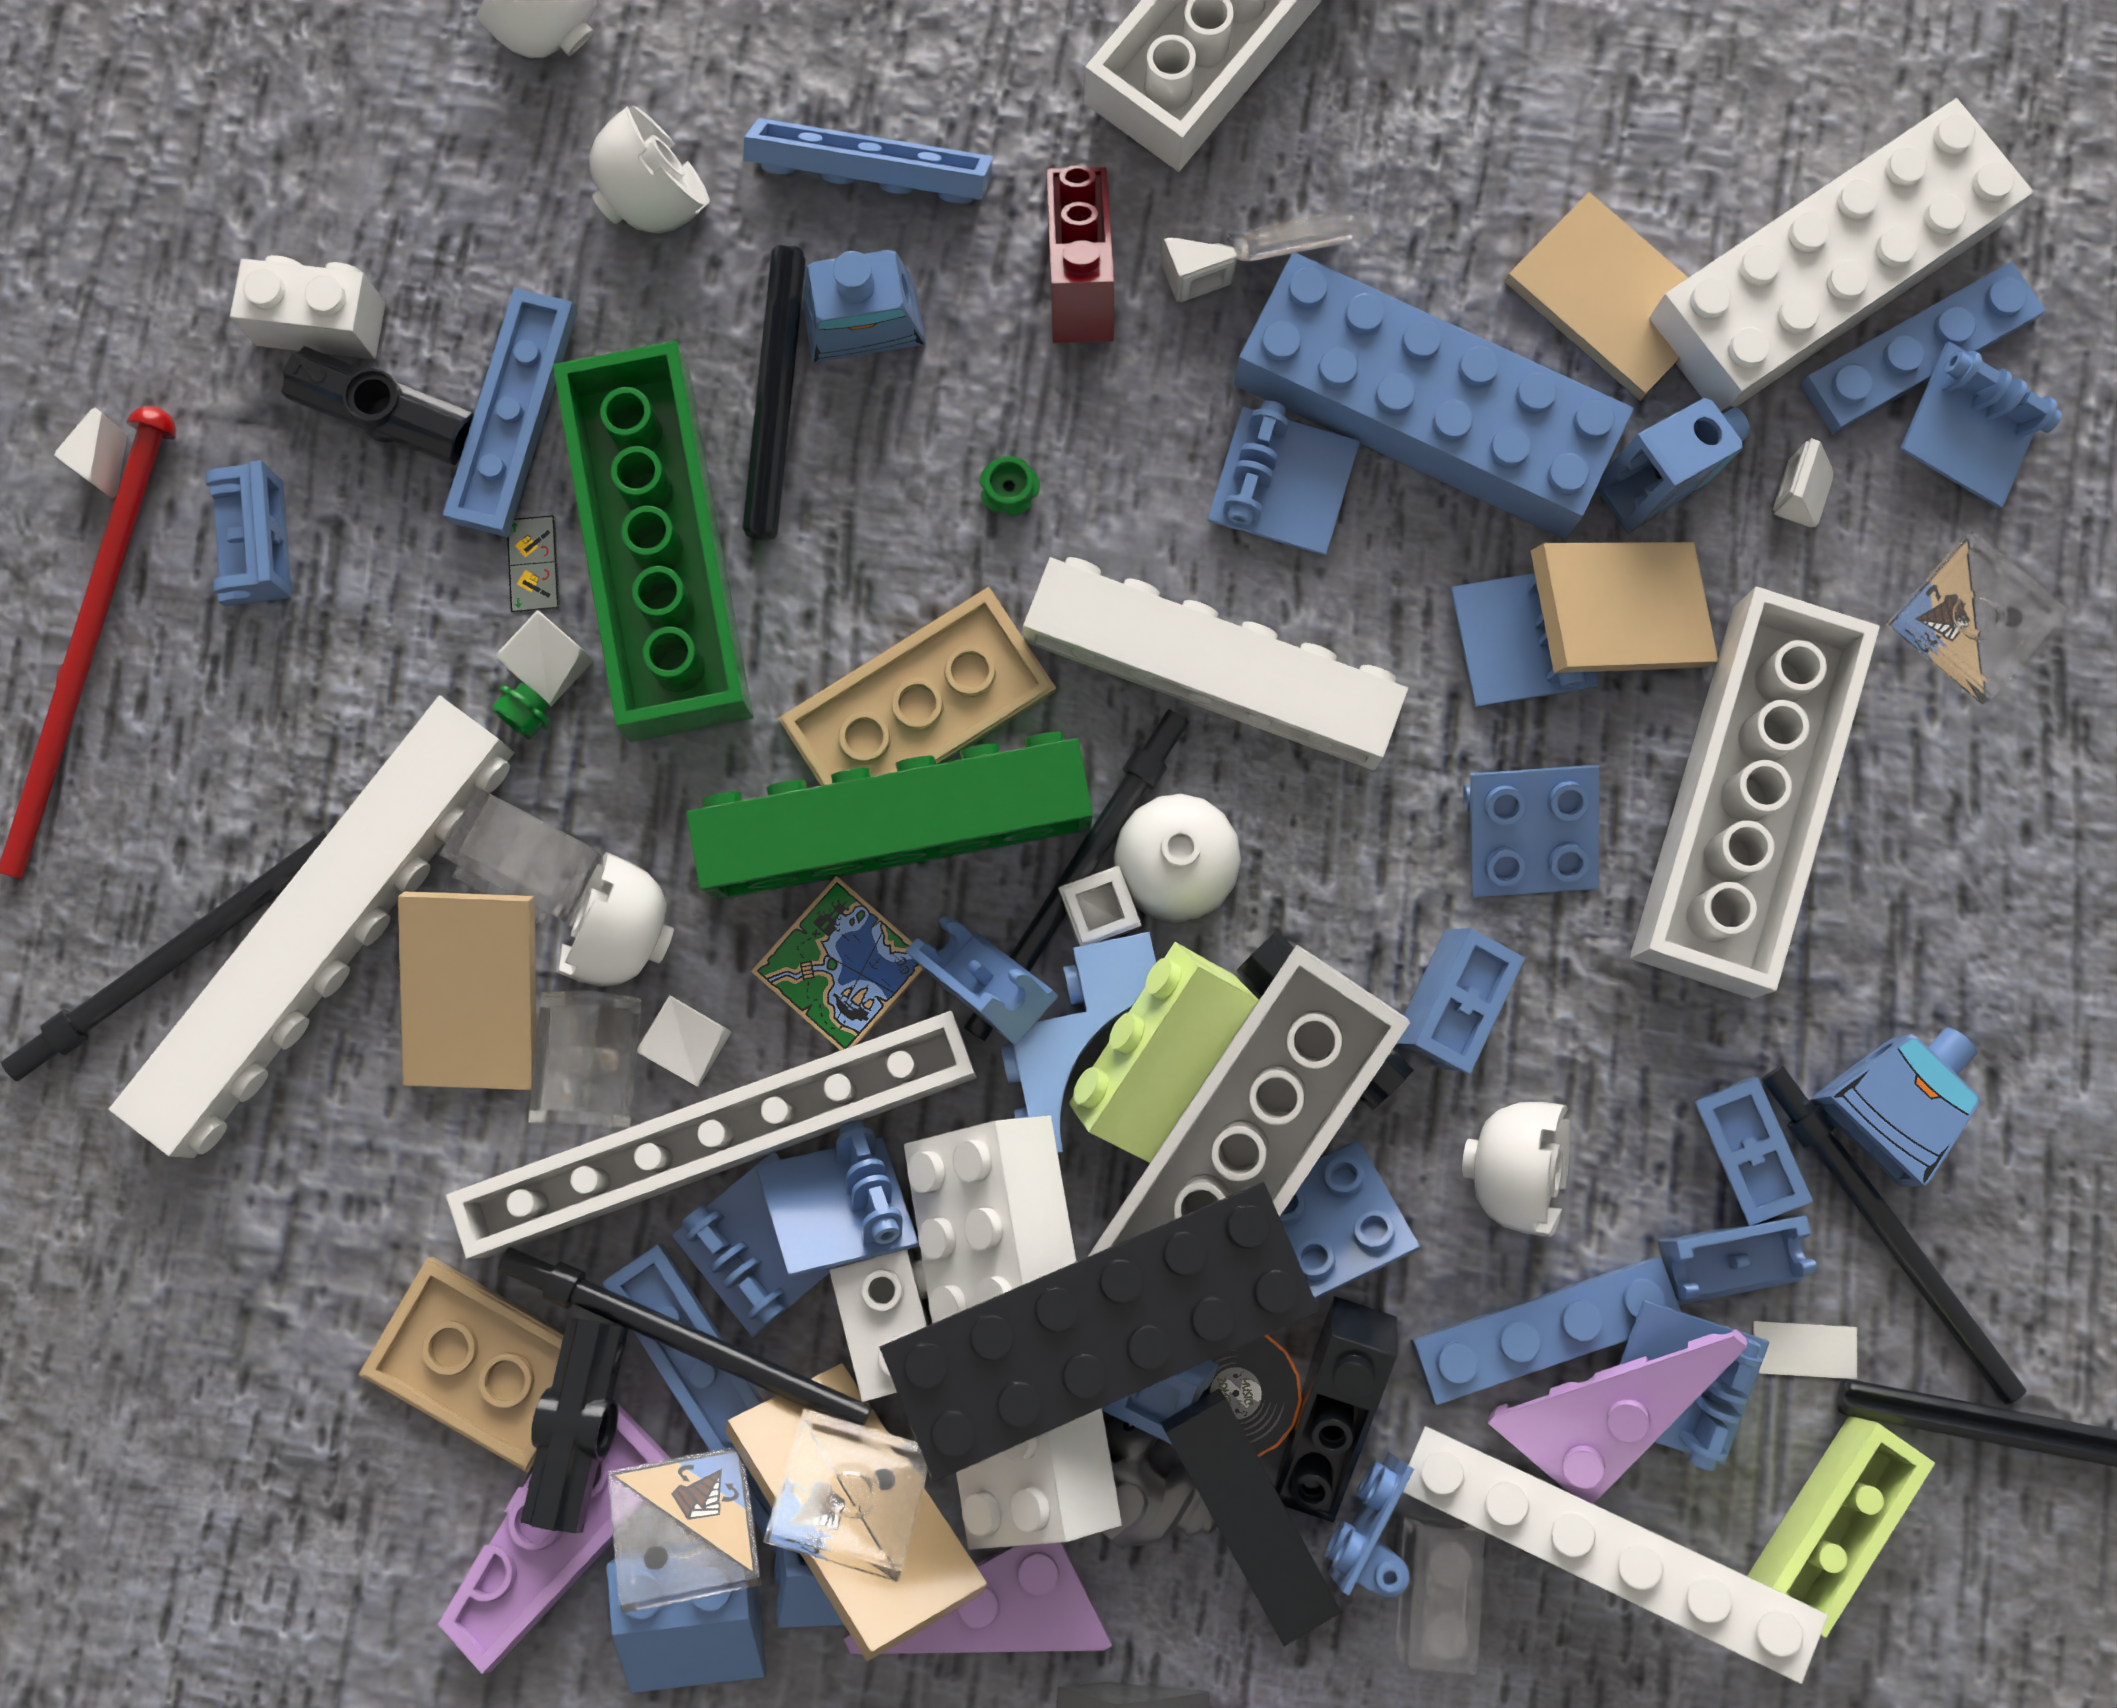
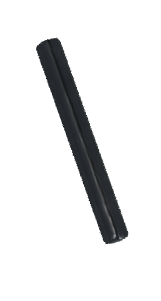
(774, 393)
(1977, 1422)

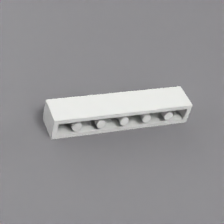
(1214, 662)
(1616, 1554)

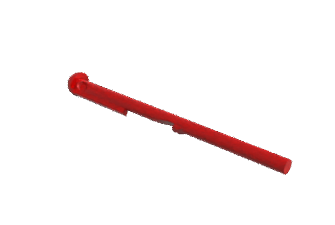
(151, 426)

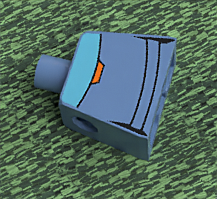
(860, 306)
(1685, 451)
(1905, 1103)

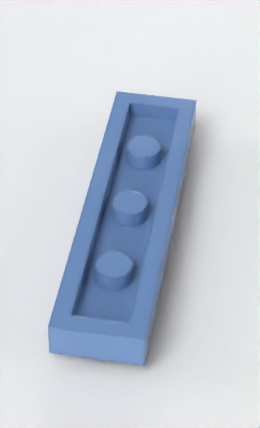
(850, 156)
(1909, 352)
(510, 413)
(1539, 1331)

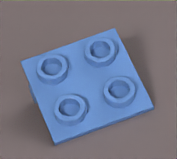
(1977, 424)
(1283, 479)
(1508, 643)
(1534, 830)
(837, 1203)
(1345, 1221)
(740, 1254)
(1713, 1418)
(1355, 1548)

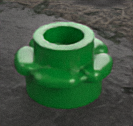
(1008, 470)
(522, 710)

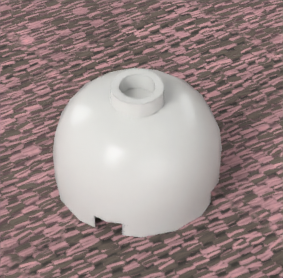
(538, 26)
(642, 177)
(1178, 857)
(616, 925)
(1521, 1165)

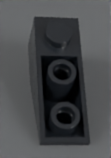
(1337, 1407)

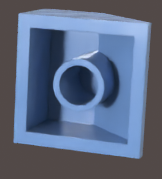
(689, 1640)

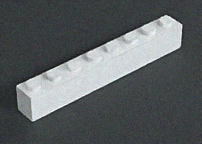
(312, 933)
(710, 1136)

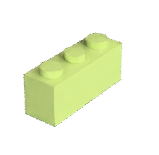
(1161, 1052)
(1842, 1517)

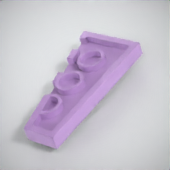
(533, 1567)

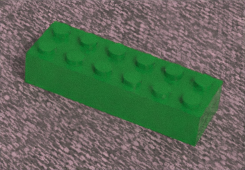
(652, 542)
(891, 817)

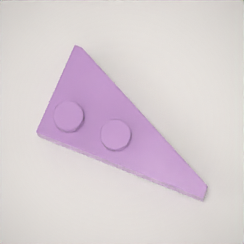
(1601, 1426)
(1028, 1606)

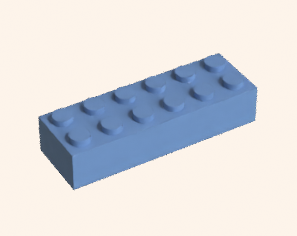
(1431, 395)

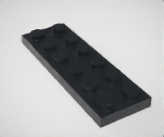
(1097, 1330)

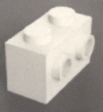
(308, 306)
(878, 1304)

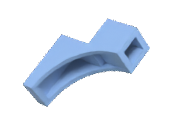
(1108, 982)

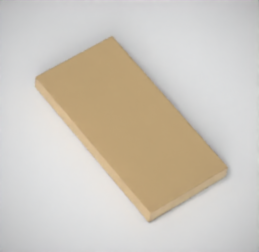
(922, 695)
(875, 1610)

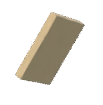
(1599, 290)
(1623, 606)
(467, 989)
(468, 1360)

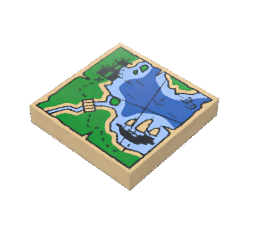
(840, 966)

